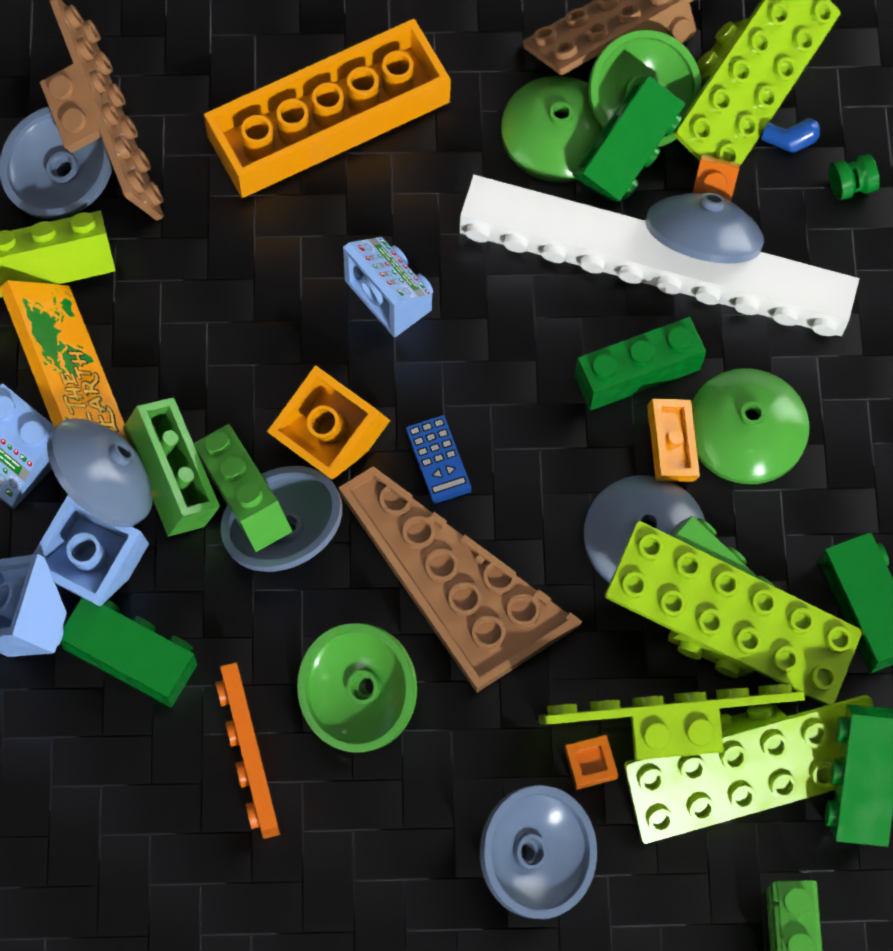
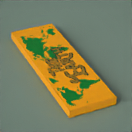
(61, 353)

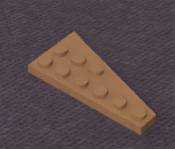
(465, 593)

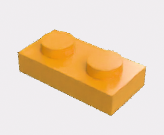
(673, 440)

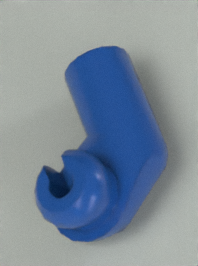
(793, 138)

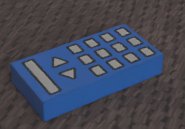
(438, 459)

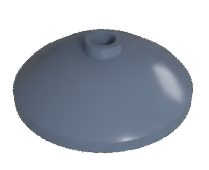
(35, 164)
(705, 228)
(100, 472)
(625, 504)
(311, 509)
(558, 854)

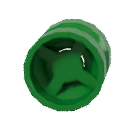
(853, 177)

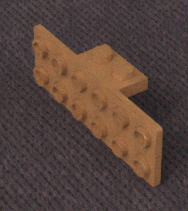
(598, 23)
(90, 107)

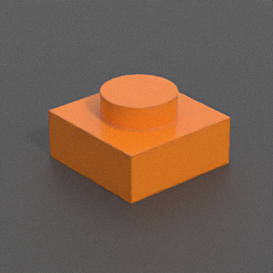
(716, 177)
(591, 762)

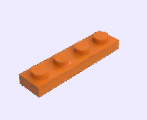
(249, 770)

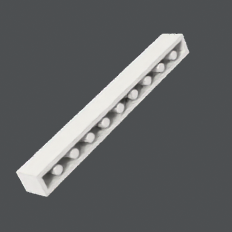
(625, 248)

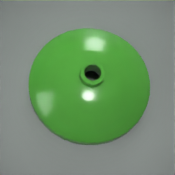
(638, 56)
(541, 141)
(747, 448)
(335, 691)

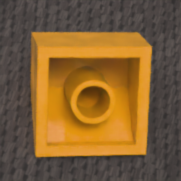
(328, 424)

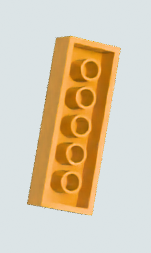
(328, 108)

